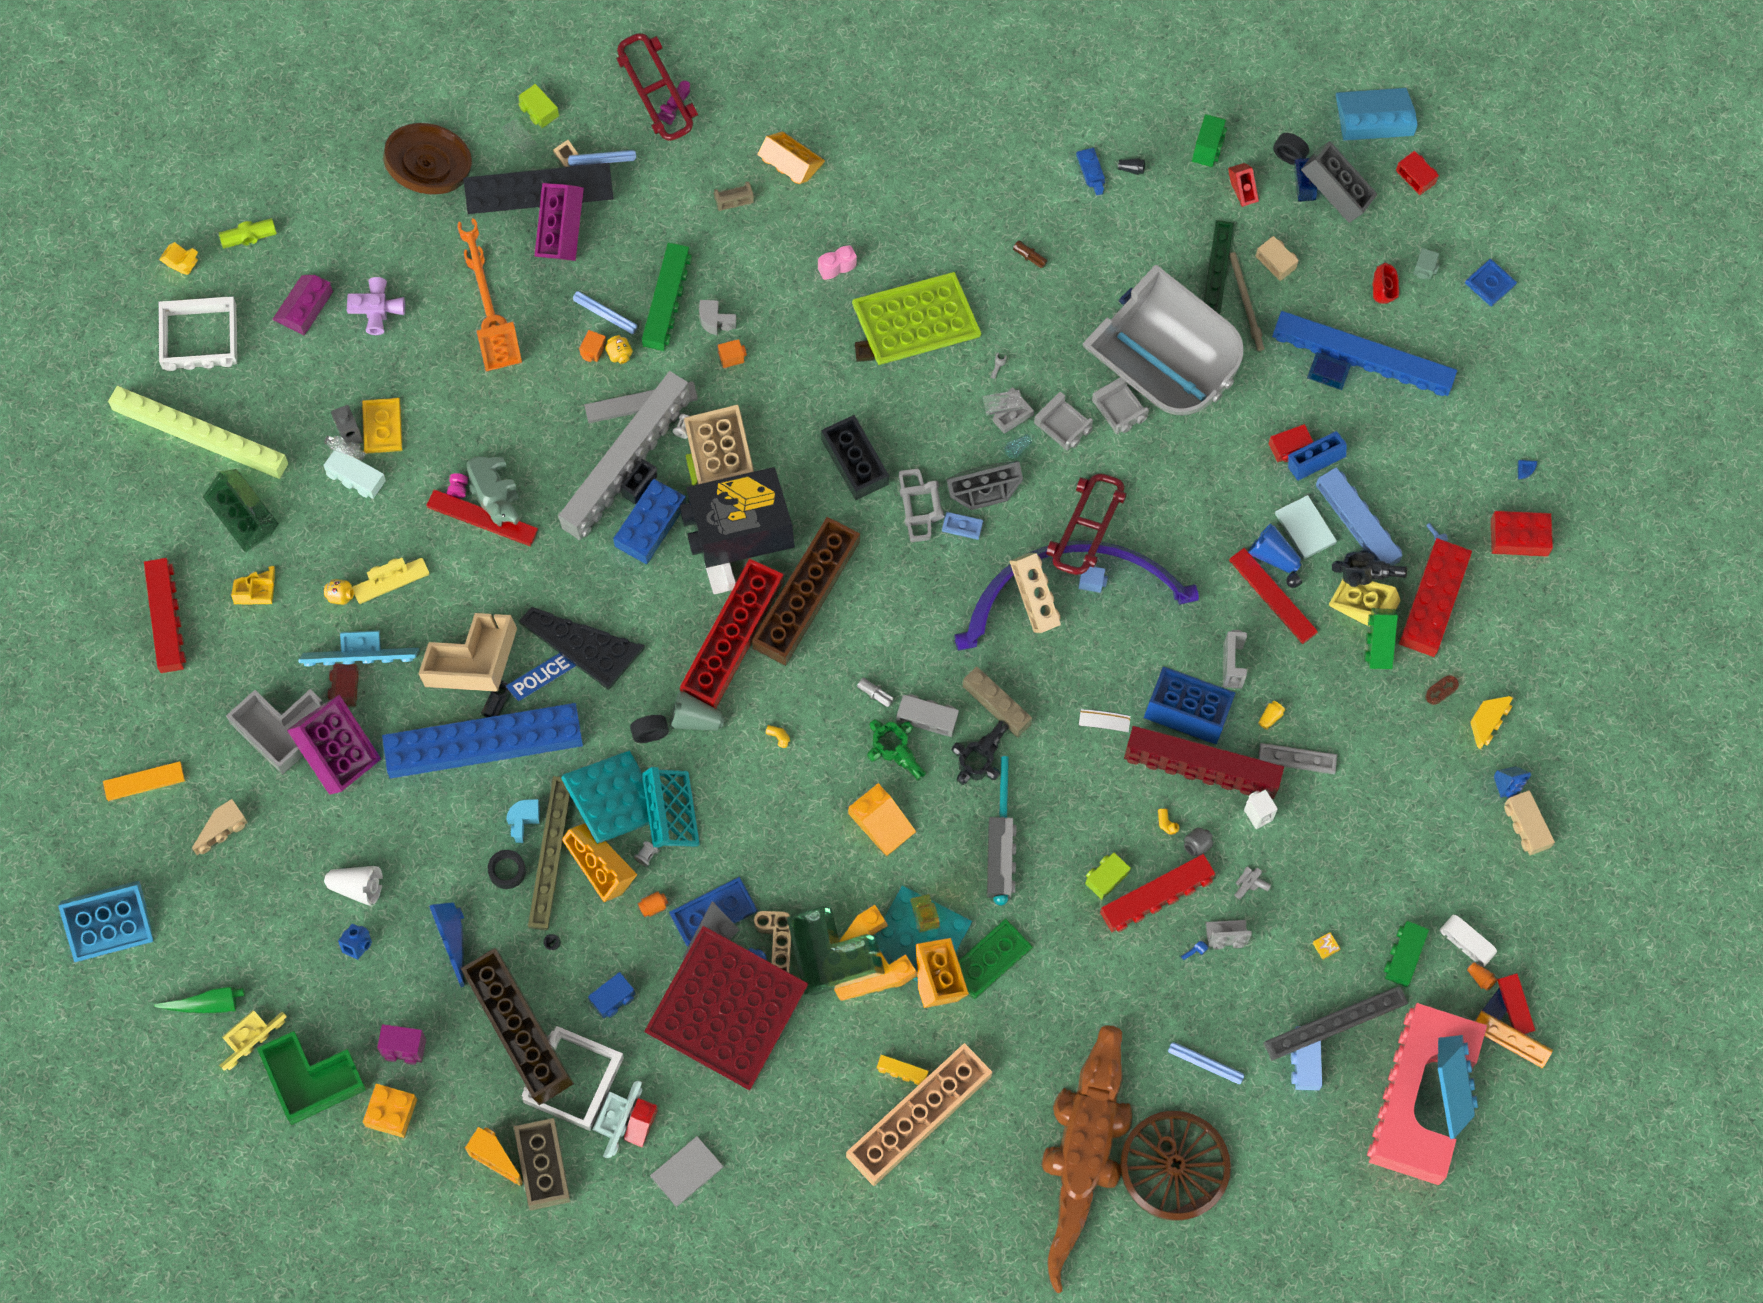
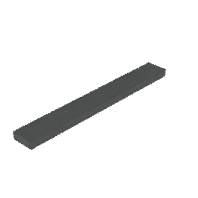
(1335, 1023)

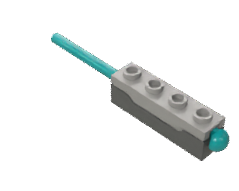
(1001, 847)

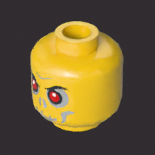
(338, 591)

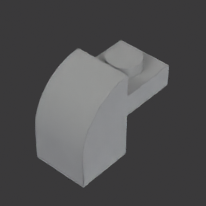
(712, 320)

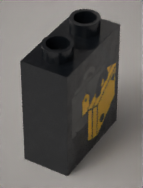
(737, 518)

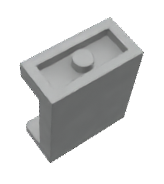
(1119, 406)
(1063, 422)
(1233, 676)

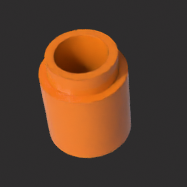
(652, 904)

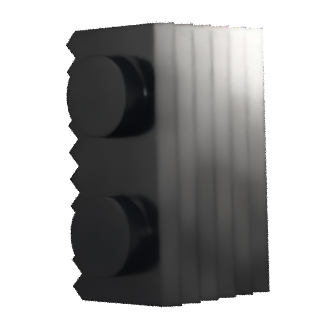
(638, 481)

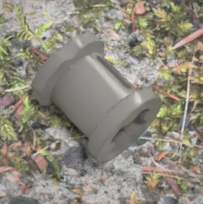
(646, 853)

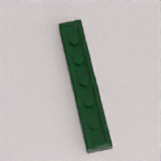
(1218, 265)

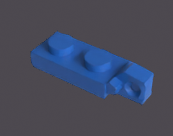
(1091, 169)

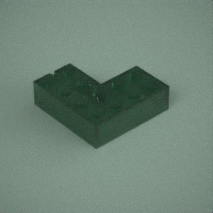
(826, 961)

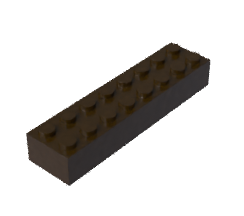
(517, 1026)

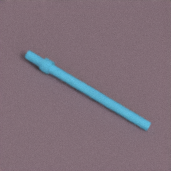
(1189, 387)

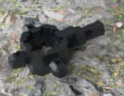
(1362, 568)
(985, 747)

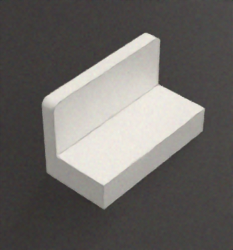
(721, 578)

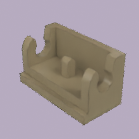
(734, 197)

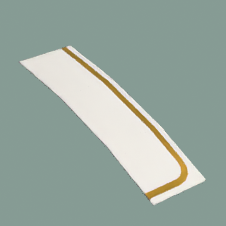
(1104, 720)

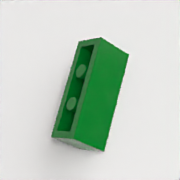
(1381, 638)
(1405, 953)

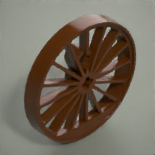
(1196, 1207)

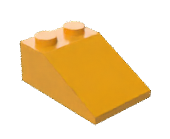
(881, 819)
(939, 973)
(488, 1151)

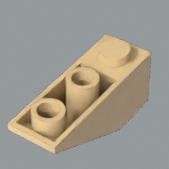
(221, 823)

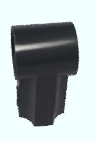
(496, 701)

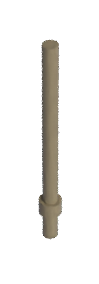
(1255, 331)

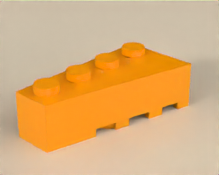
(599, 862)

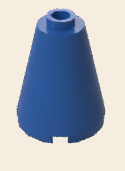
(1275, 550)

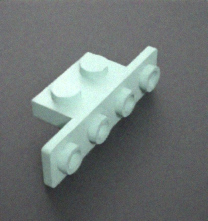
(614, 1115)

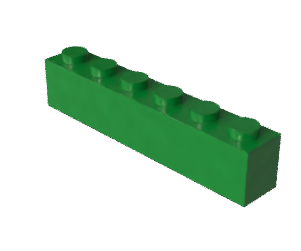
(666, 297)

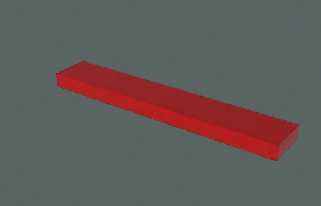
(479, 517)
(1273, 596)

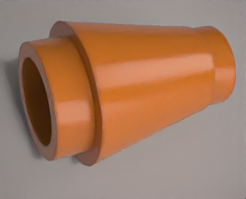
(1482, 976)

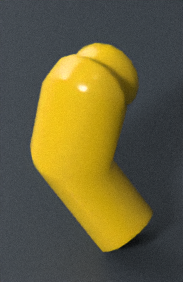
(781, 735)
(1165, 824)

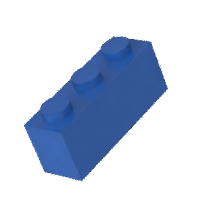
(1317, 455)

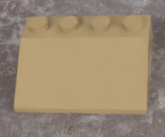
(718, 444)

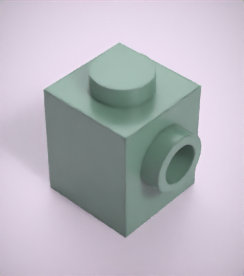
(1426, 264)

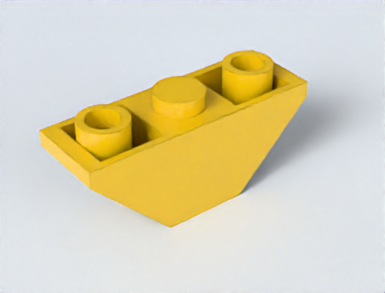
(1488, 718)

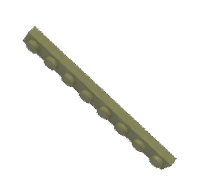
(549, 856)

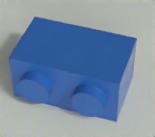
(612, 995)

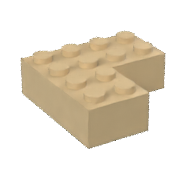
(476, 663)

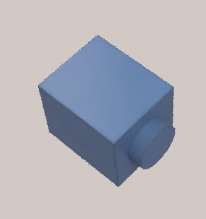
(1093, 579)

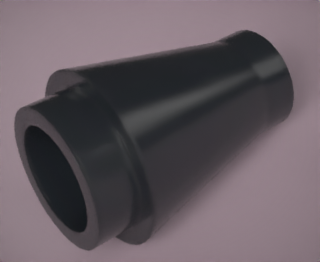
(1132, 165)

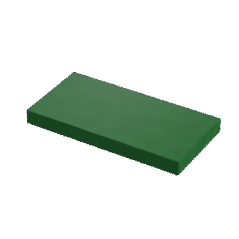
(992, 957)

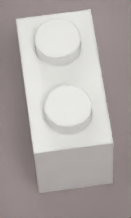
(1260, 809)

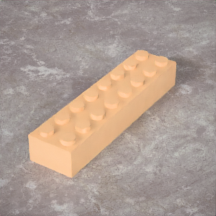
(919, 1114)

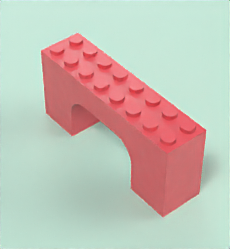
(1399, 1138)

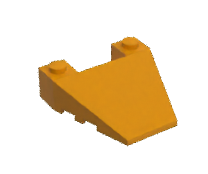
(895, 974)

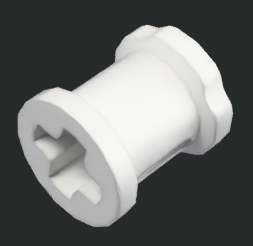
(680, 430)

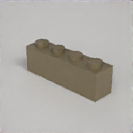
(997, 701)

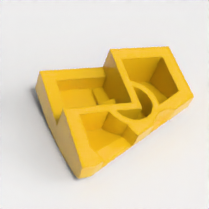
(247, 589)

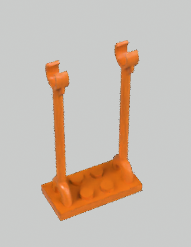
(499, 341)

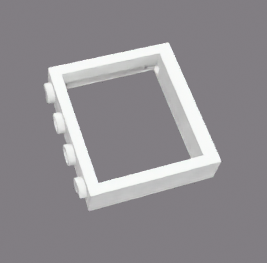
(196, 306)
(608, 1078)

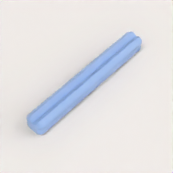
(599, 158)
(605, 312)
(1206, 1063)

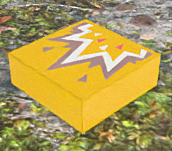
(1326, 945)

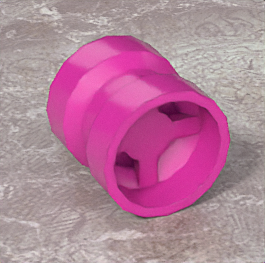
(457, 485)

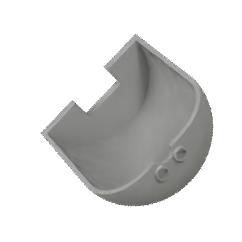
(1177, 332)

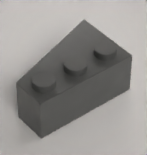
(716, 921)

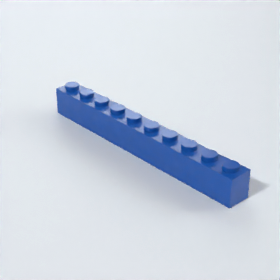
(1364, 353)

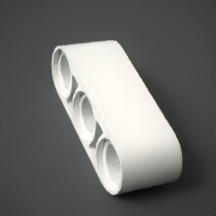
(1469, 940)

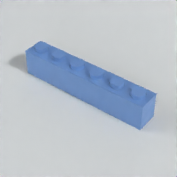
(1357, 517)

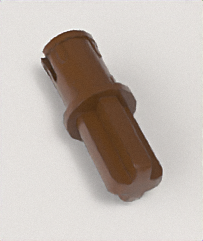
(1029, 254)

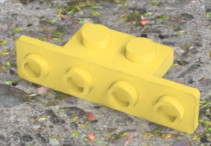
(389, 578)
(247, 1034)

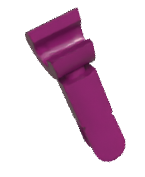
(668, 111)

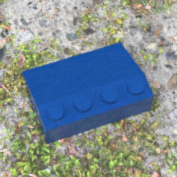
(1189, 705)

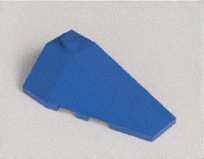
(451, 930)

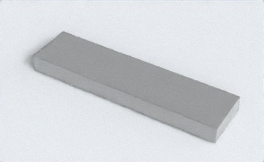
(1298, 758)

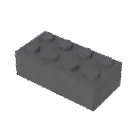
(1339, 182)

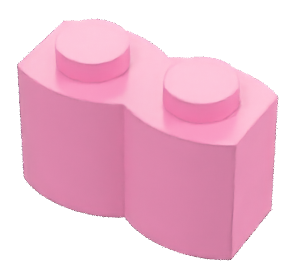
(837, 262)

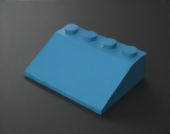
(1376, 114)
(106, 921)
(1456, 1083)

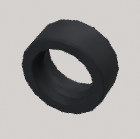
(1290, 147)
(649, 728)
(506, 884)

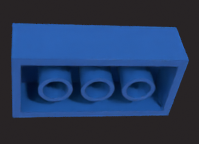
(649, 521)

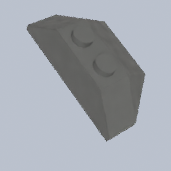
(985, 484)

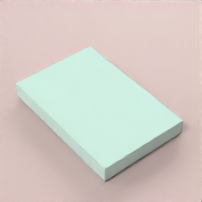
(1305, 527)

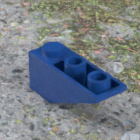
(1511, 781)

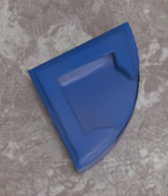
(1526, 468)

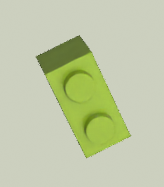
(538, 106)
(1107, 875)

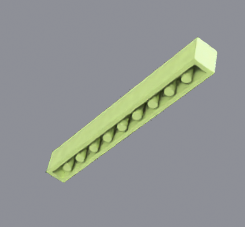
(198, 432)

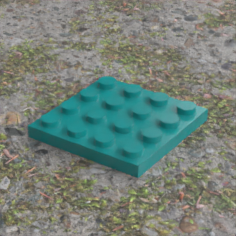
(609, 796)
(902, 932)

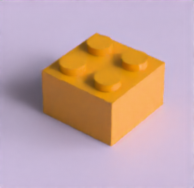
(390, 1110)

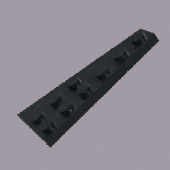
(586, 647)

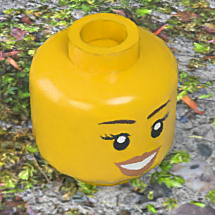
(618, 349)

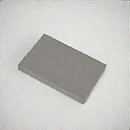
(686, 1171)

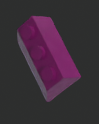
(304, 303)

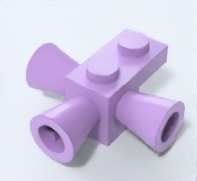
(375, 305)

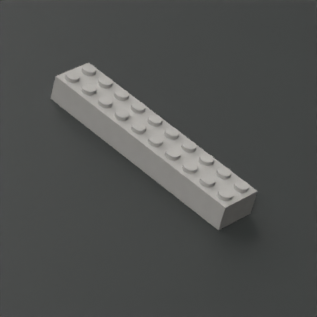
(623, 456)

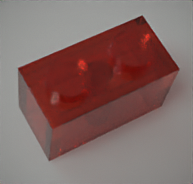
(344, 683)

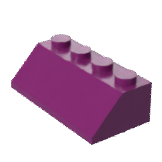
(559, 221)

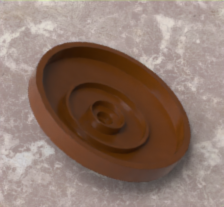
(427, 158)

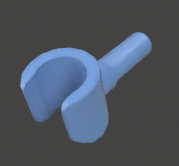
(1442, 536)

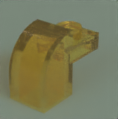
(925, 913)

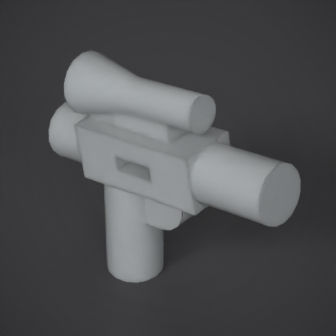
(1251, 881)

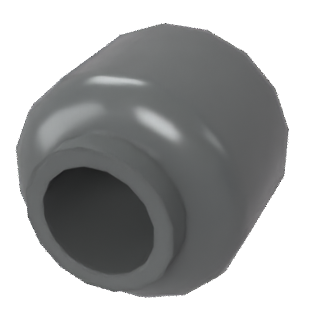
(1198, 842)

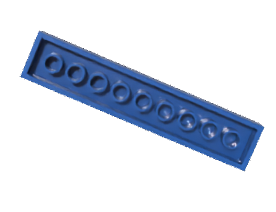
(482, 740)

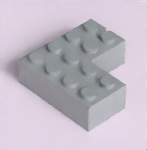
(268, 728)

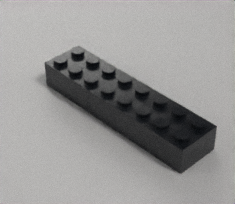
(524, 188)

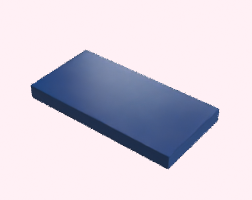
(731, 900)

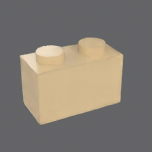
(1277, 258)

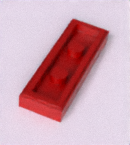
(1516, 1003)

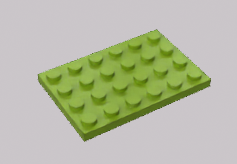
(916, 318)

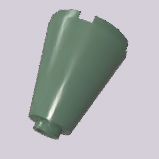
(694, 714)

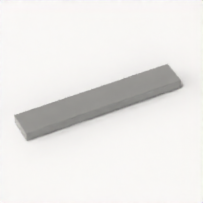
(623, 405)

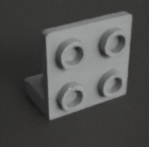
(1227, 934)

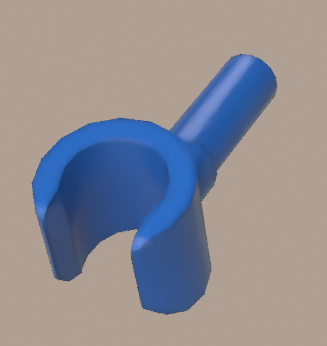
(1201, 947)

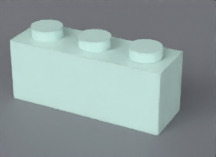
(354, 474)

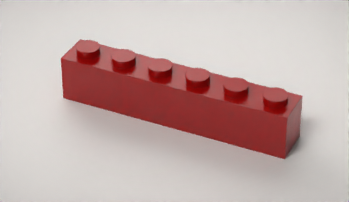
(163, 615)
(1157, 893)

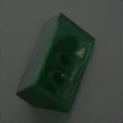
(240, 509)

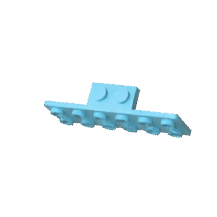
(359, 646)

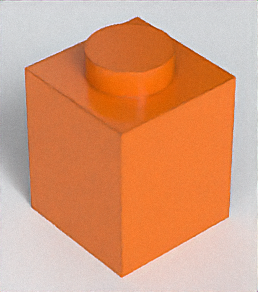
(592, 346)
(731, 353)

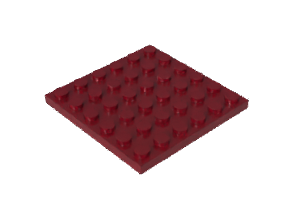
(726, 1008)

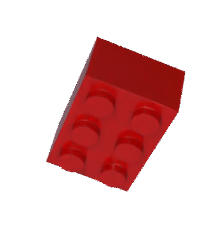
(1521, 533)

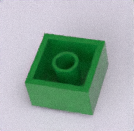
(1209, 141)

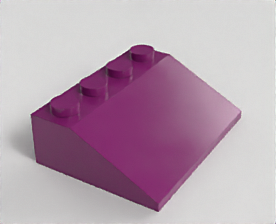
(334, 745)

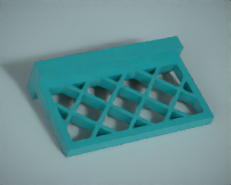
(658, 807)

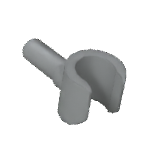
(998, 363)

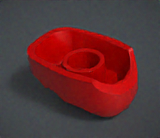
(1385, 284)

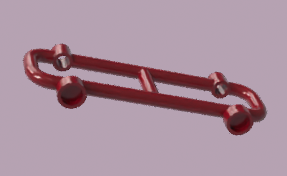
(688, 111)
(1085, 487)

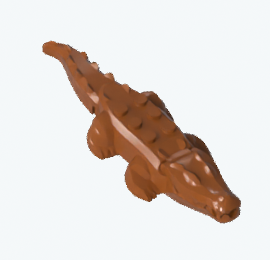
(1083, 1159)

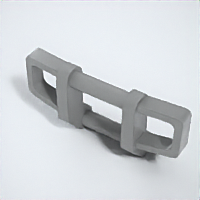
(930, 487)

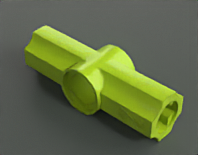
(247, 233)

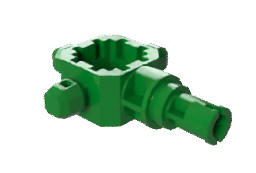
(901, 754)

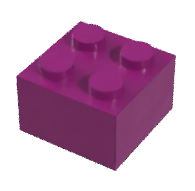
(401, 1044)

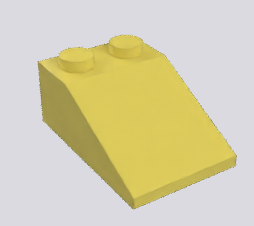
(1359, 600)

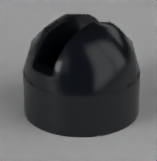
(1293, 580)
(550, 939)

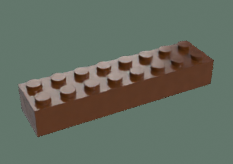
(806, 591)

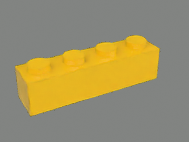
(901, 1069)

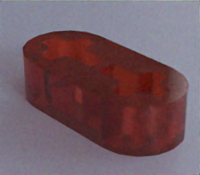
(1439, 686)

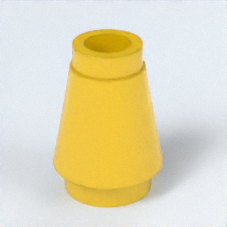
(1272, 713)

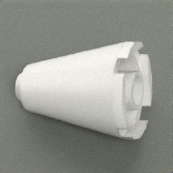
(356, 883)

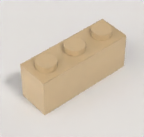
(1529, 823)

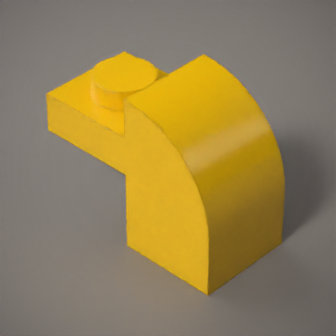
(179, 258)

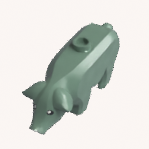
(491, 491)

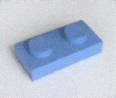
(962, 525)

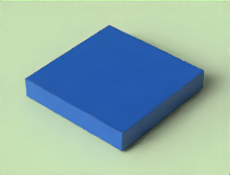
(1490, 282)

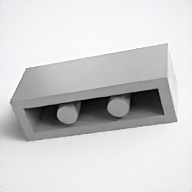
(927, 715)

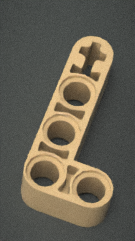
(778, 933)

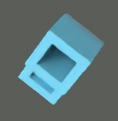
(523, 813)

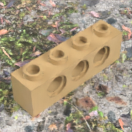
(1027, 586)

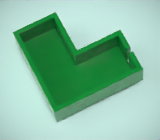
(308, 1088)

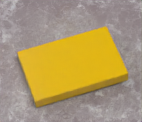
(382, 425)

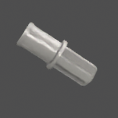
(875, 692)

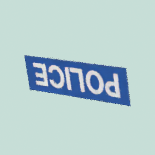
(539, 676)

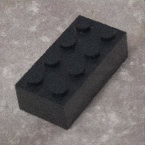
(855, 457)

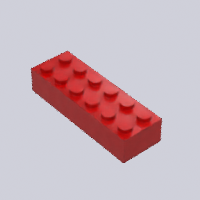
(1435, 597)

